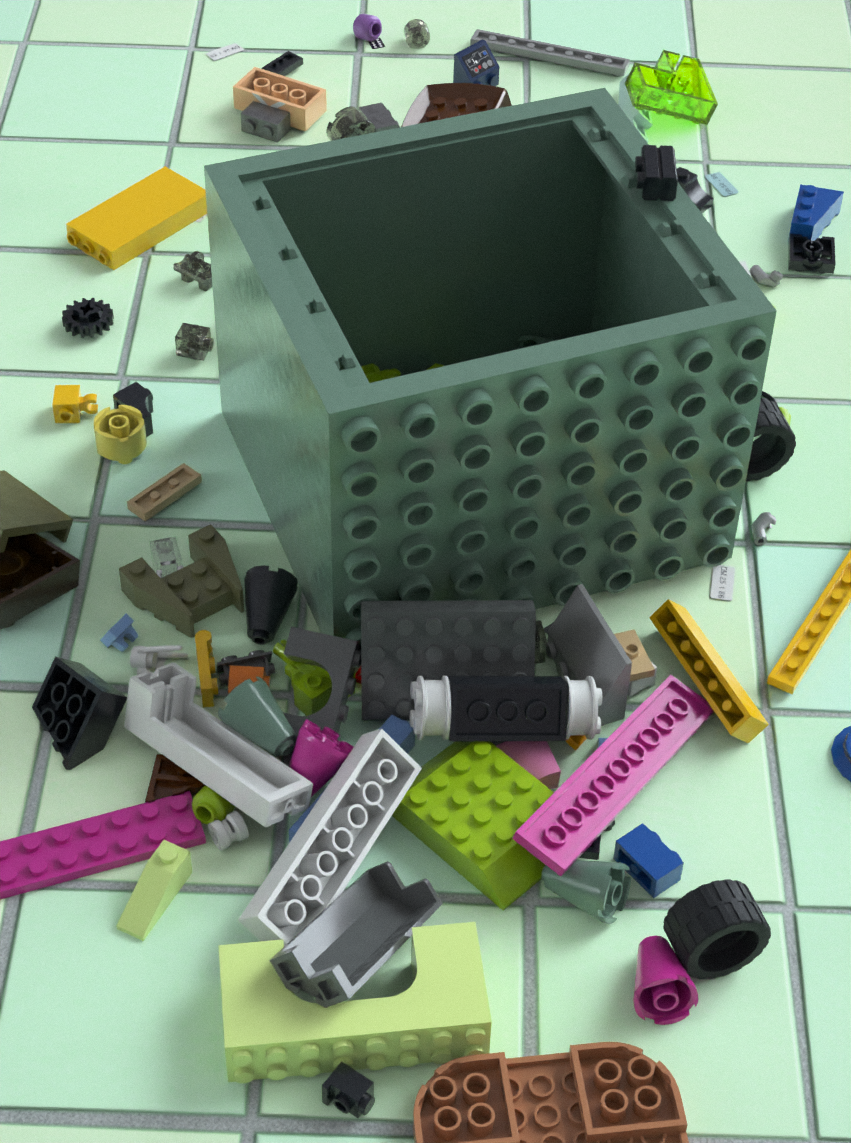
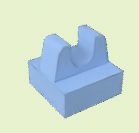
(116, 633)

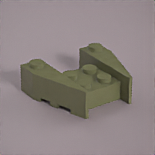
(191, 591)

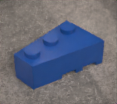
(815, 210)

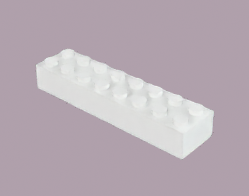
(332, 839)

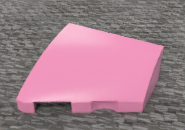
(535, 758)

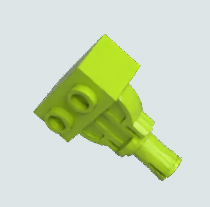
(310, 683)

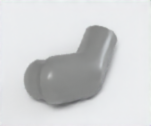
(765, 279)
(758, 527)

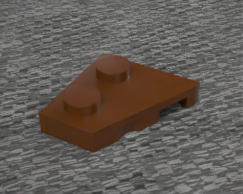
(170, 780)

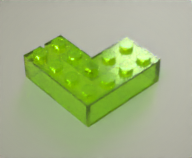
(672, 92)

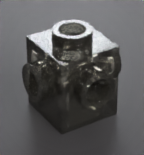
(193, 341)

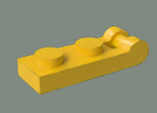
(206, 667)

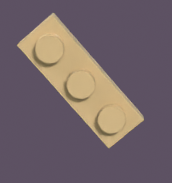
(164, 492)

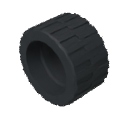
(774, 445)
(716, 929)

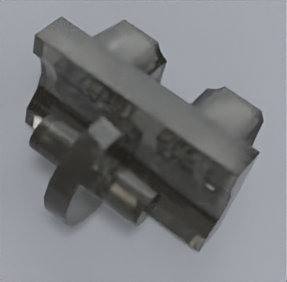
(195, 268)

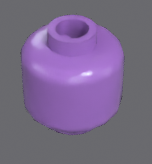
(367, 27)

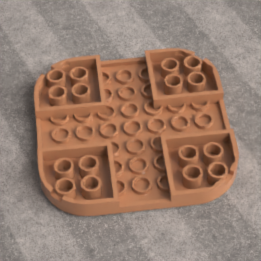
(569, 1097)

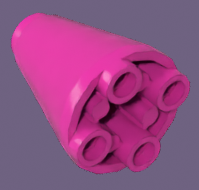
(318, 754)

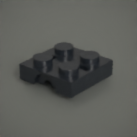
(811, 255)

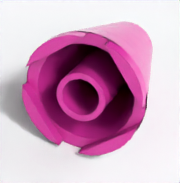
(661, 983)

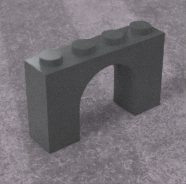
(339, 659)

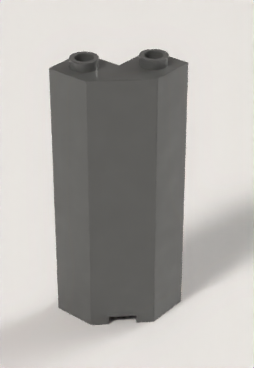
(355, 935)

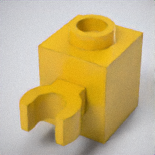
(69, 403)

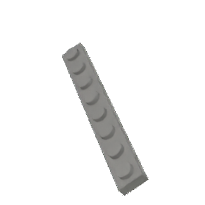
(553, 53)

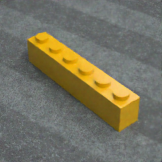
(708, 671)

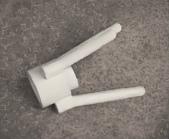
(147, 656)

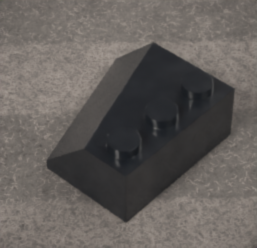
(77, 710)

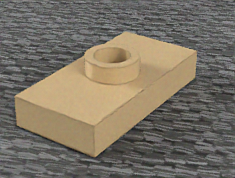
(634, 649)

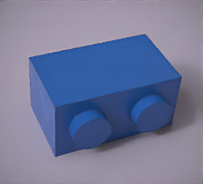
(648, 860)

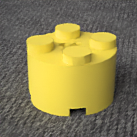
(120, 433)

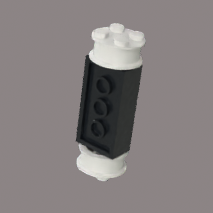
(505, 708)

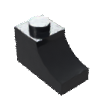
(691, 186)
(139, 398)

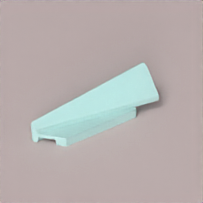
(640, 118)

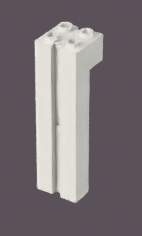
(166, 718)

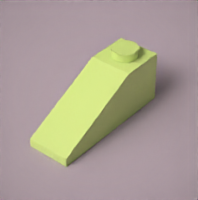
(155, 889)

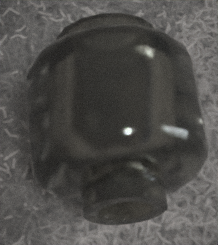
(417, 34)

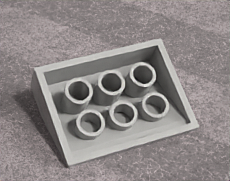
(585, 647)

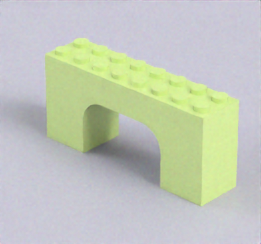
(282, 1036)

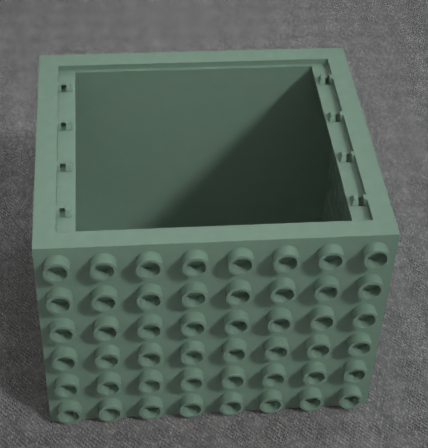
(505, 464)

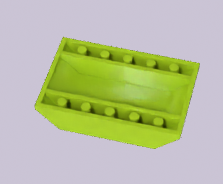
(467, 812)

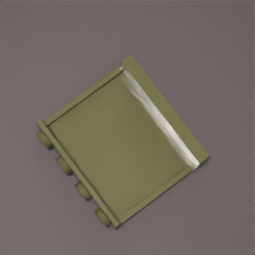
(28, 512)

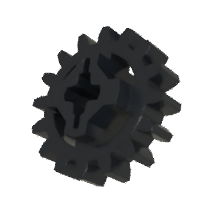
(87, 317)

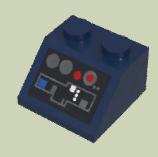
(476, 65)

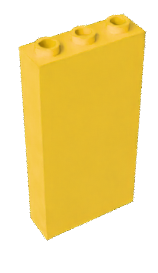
(138, 218)

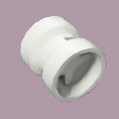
(228, 830)

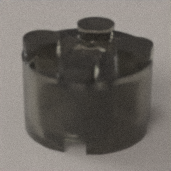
(349, 123)

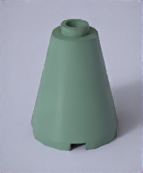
(257, 716)
(592, 886)

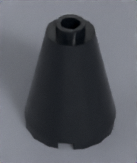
(267, 601)

